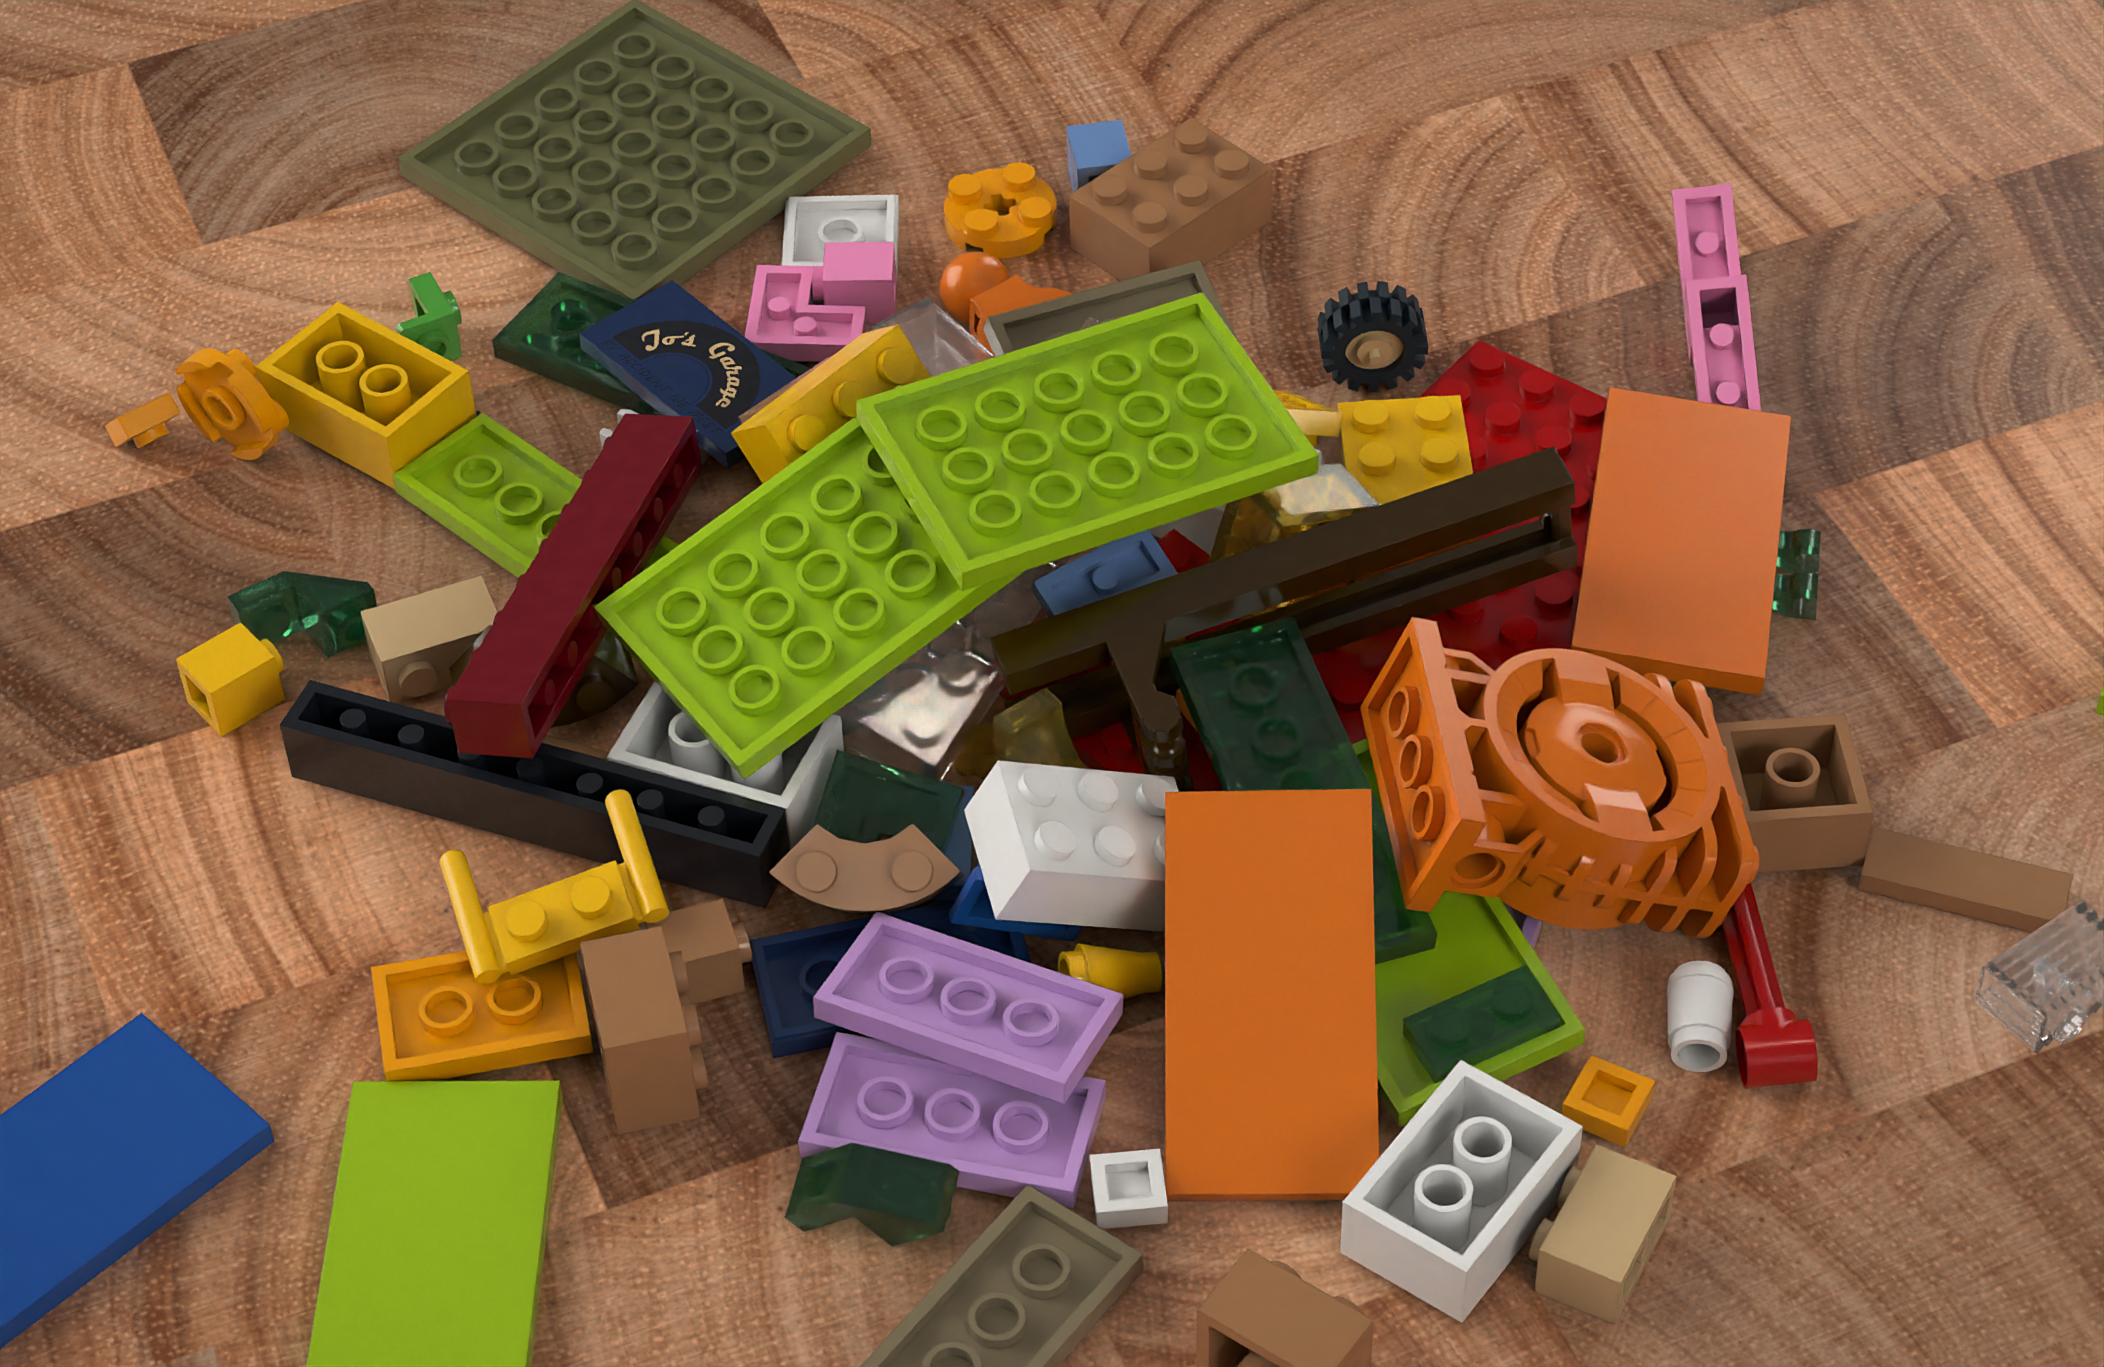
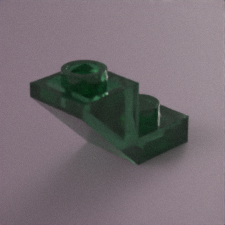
(301, 601)
(883, 1189)

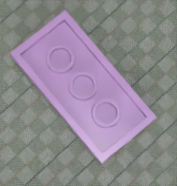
(969, 1006)
(953, 1116)

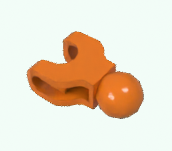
(981, 287)

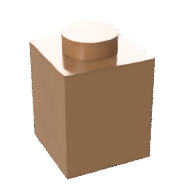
(710, 949)

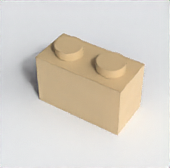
(425, 635)
(1602, 1233)

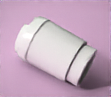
(1699, 1015)

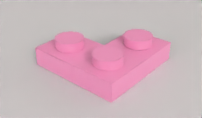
(788, 323)

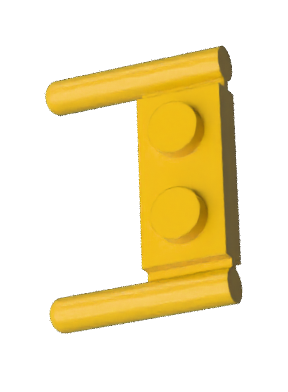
(561, 914)

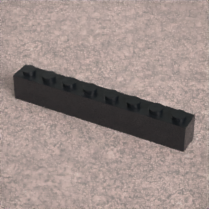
(548, 800)

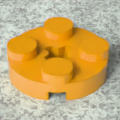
(977, 197)
(230, 402)

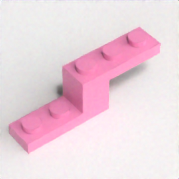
(1715, 297)

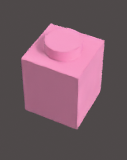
(858, 277)

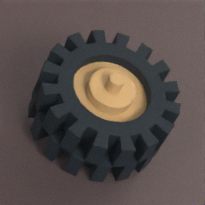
(1372, 336)

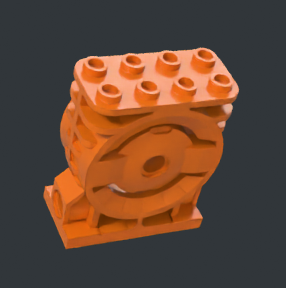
(1556, 787)

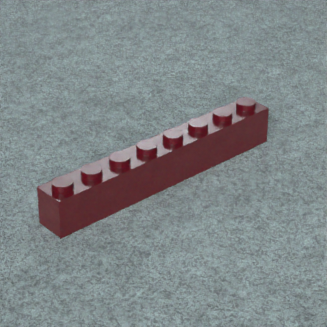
(550, 621)

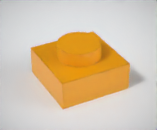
(144, 422)
(1608, 1100)

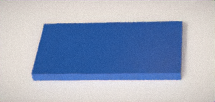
(108, 1162)

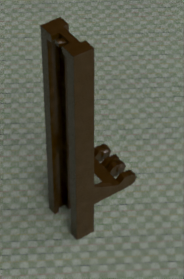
(1139, 621)

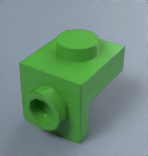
(435, 319)

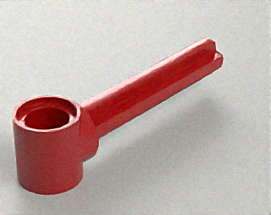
(1771, 1040)

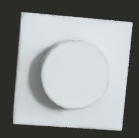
(1128, 1189)

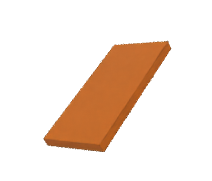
(1683, 539)
(1269, 995)

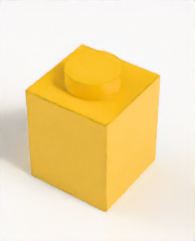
(232, 678)

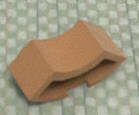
(867, 876)

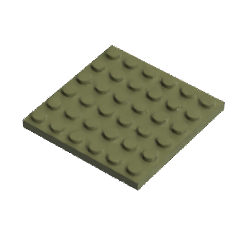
(635, 153)

